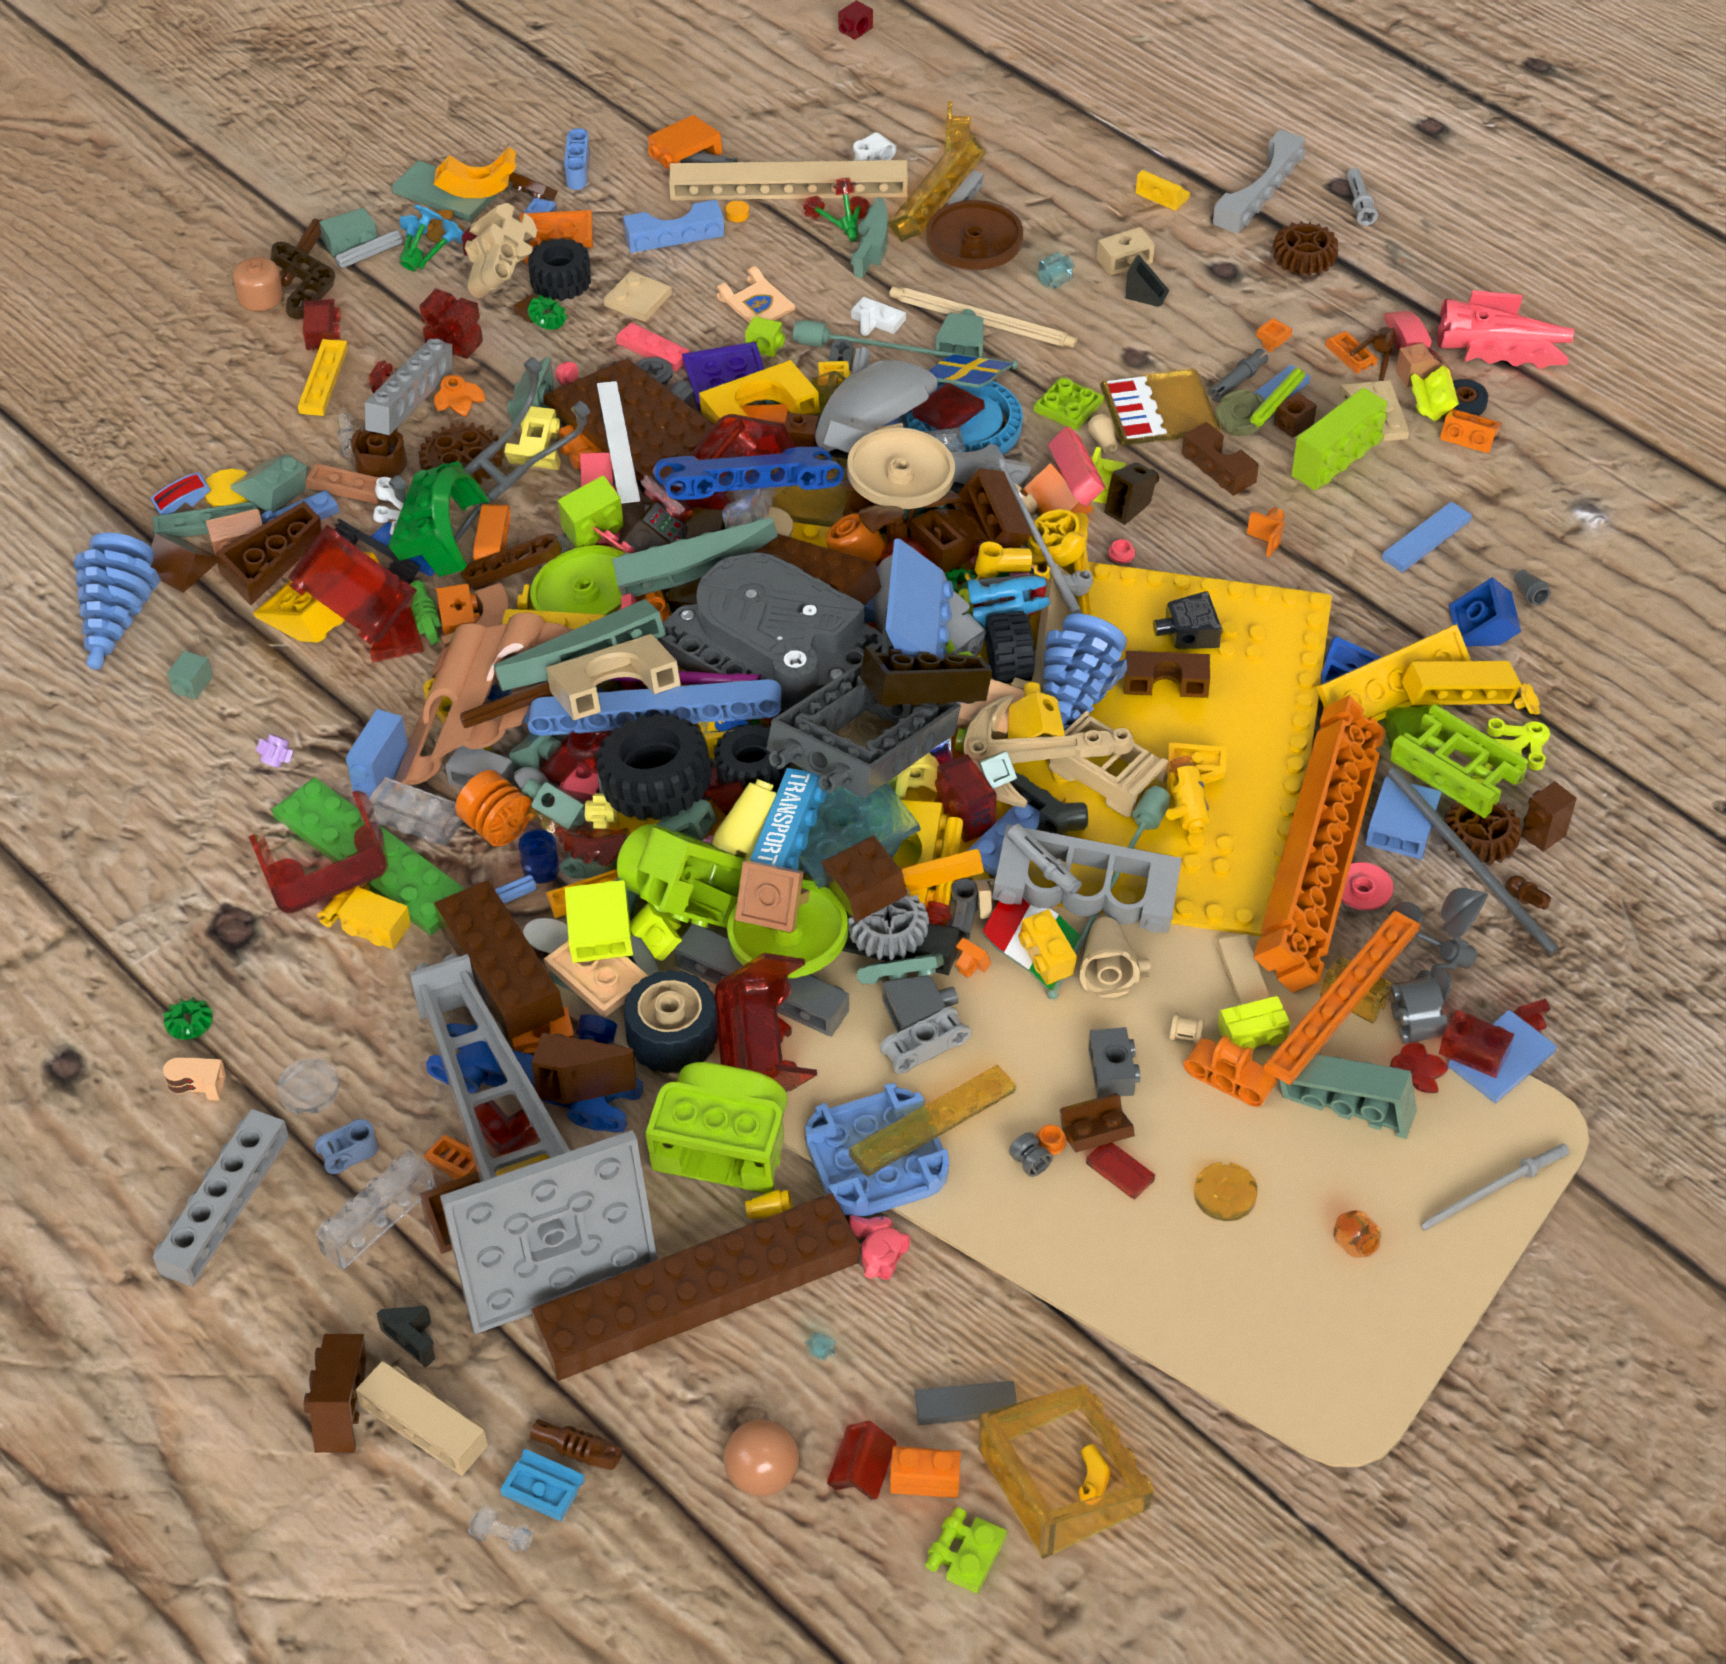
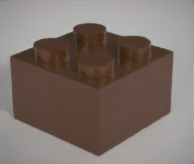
(864, 878)

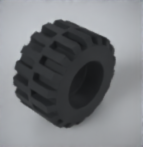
(559, 269)
(1010, 646)
(745, 746)

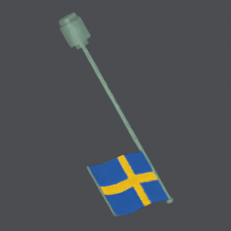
(955, 369)

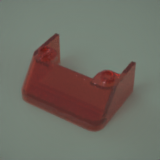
(738, 437)
(296, 891)
(749, 1019)

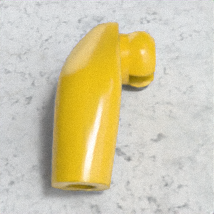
(1097, 1473)

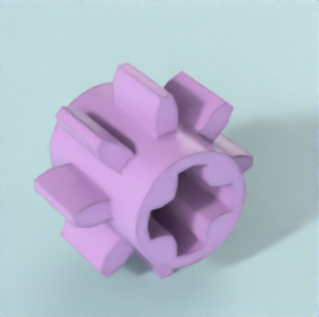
(274, 750)

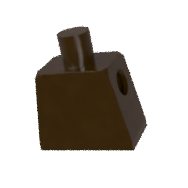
(1130, 491)

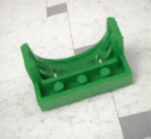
(425, 517)

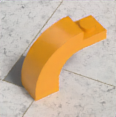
(475, 181)

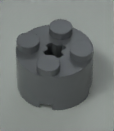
(1419, 1009)

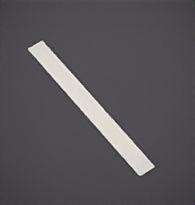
(618, 442)

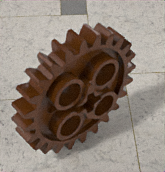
(459, 445)

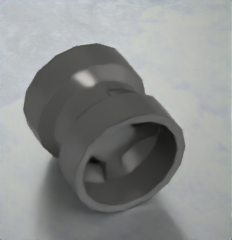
(1031, 1155)

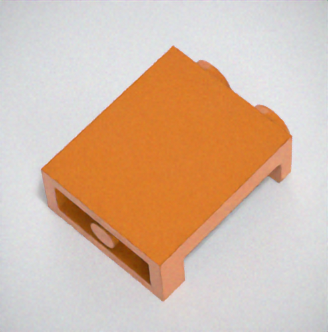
(683, 140)

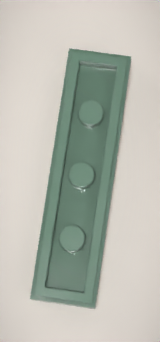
(194, 522)

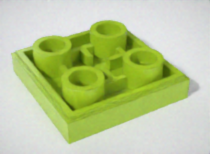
(1068, 403)

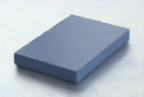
(1526, 1054)

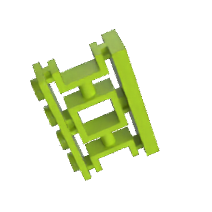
(1450, 776)

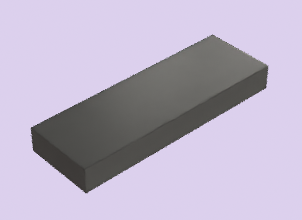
(962, 1402)

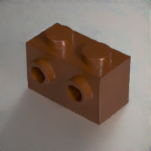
(1548, 816)

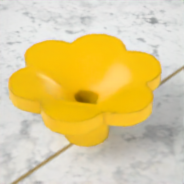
(1528, 699)

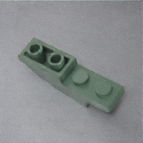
(873, 239)

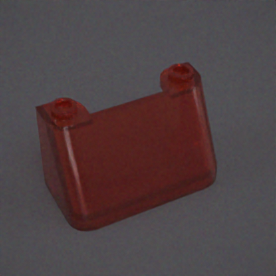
(351, 585)

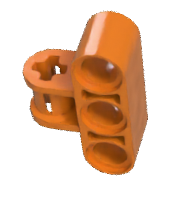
(1230, 1070)

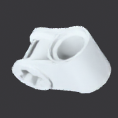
(874, 148)

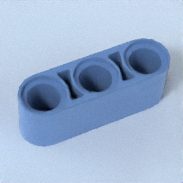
(577, 158)

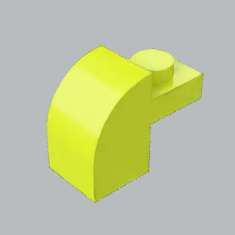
(656, 931)

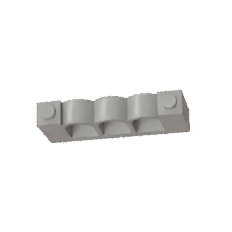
(1153, 910)

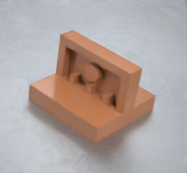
(770, 895)

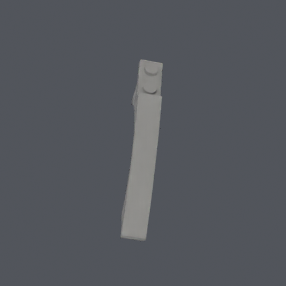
(845, 434)

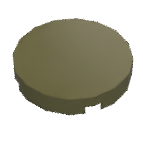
(1235, 412)

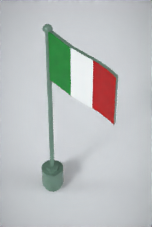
(1006, 919)

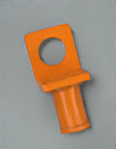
(1267, 528)

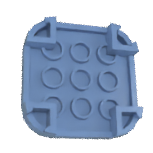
(907, 1180)

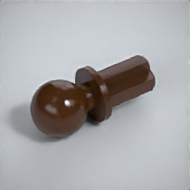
(1527, 892)

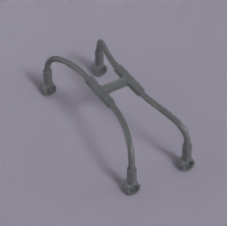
(482, 460)

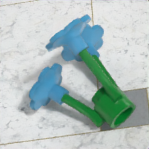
(412, 256)

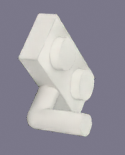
(878, 315)

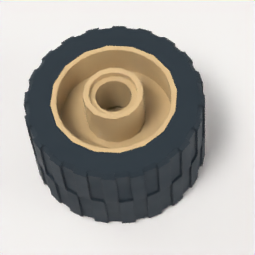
(670, 1020)

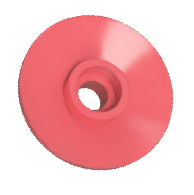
(1367, 887)

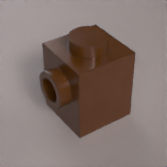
(802, 429)

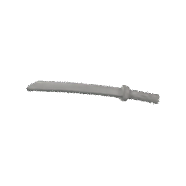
(1527, 1168)

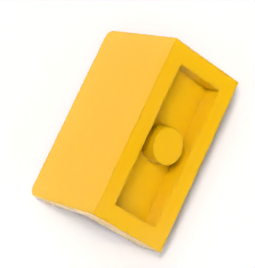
(1160, 190)

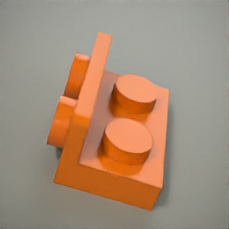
(1470, 430)

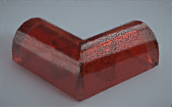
(503, 1132)

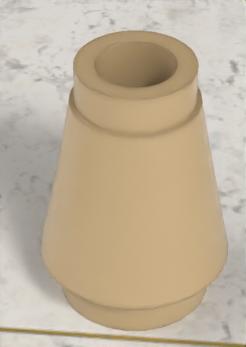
(1103, 433)

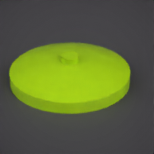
(578, 582)
(817, 937)

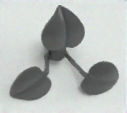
(1459, 913)

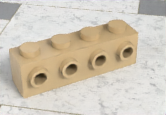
(422, 1417)

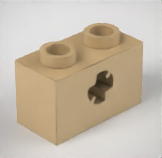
(1119, 250)

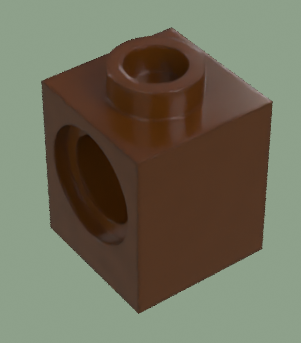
(1295, 415)

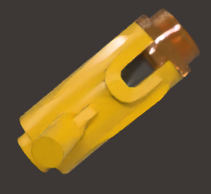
(1188, 795)

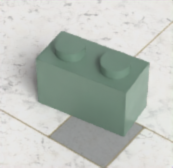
(347, 231)

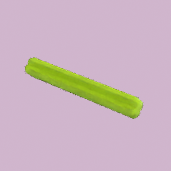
(1278, 396)

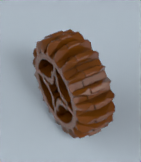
(1305, 248)
(1487, 837)

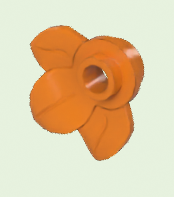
(457, 397)

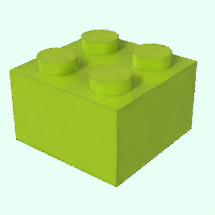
(590, 507)

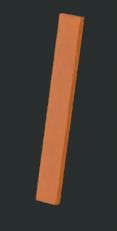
(1341, 997)

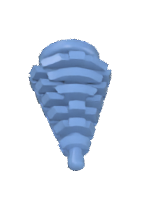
(112, 586)
(1082, 664)

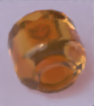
(1357, 1234)

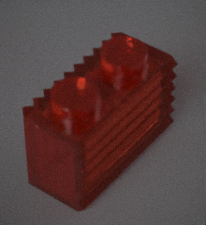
(320, 322)

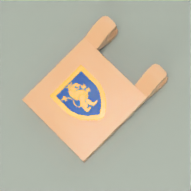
(757, 300)

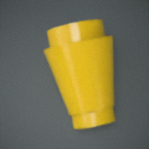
(768, 1204)

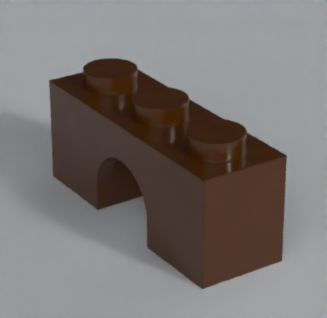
(1204, 448)
(1188, 670)

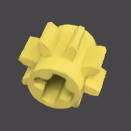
(599, 812)

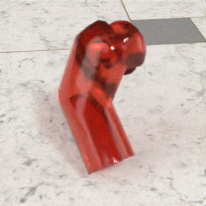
(375, 377)

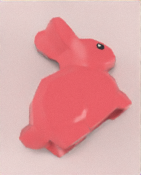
(881, 1247)

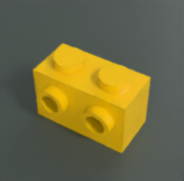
(1047, 947)

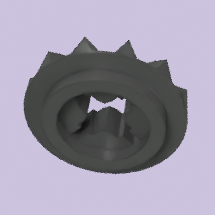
(658, 366)

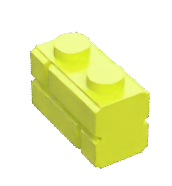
(1255, 1023)

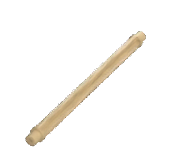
(989, 318)

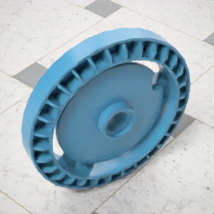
(983, 427)

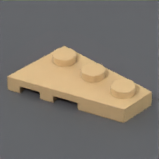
(1395, 424)

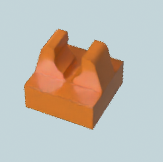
(1273, 334)
(971, 958)

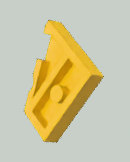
(1208, 758)

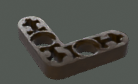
(310, 276)

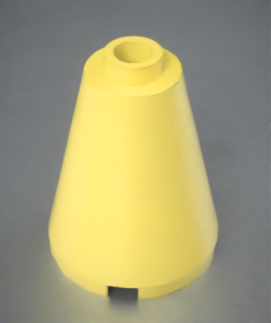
(745, 820)

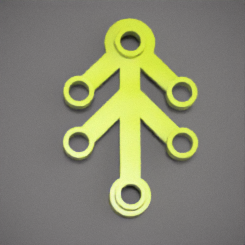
(1531, 734)

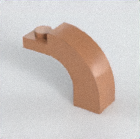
(491, 604)

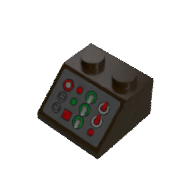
(655, 529)

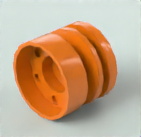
(493, 808)

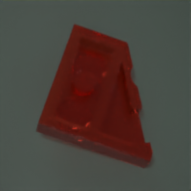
(400, 639)

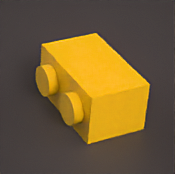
(374, 918)

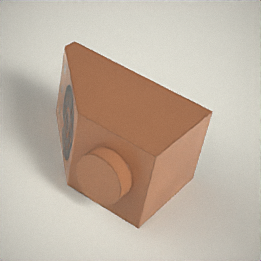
(1418, 360)

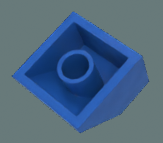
(1486, 615)

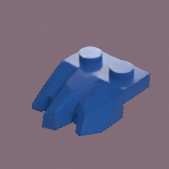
(1343, 658)

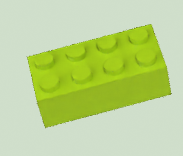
(1339, 438)

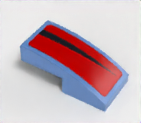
(187, 489)

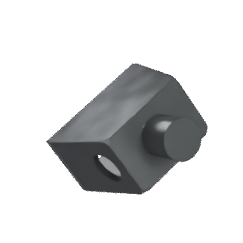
(915, 1000)

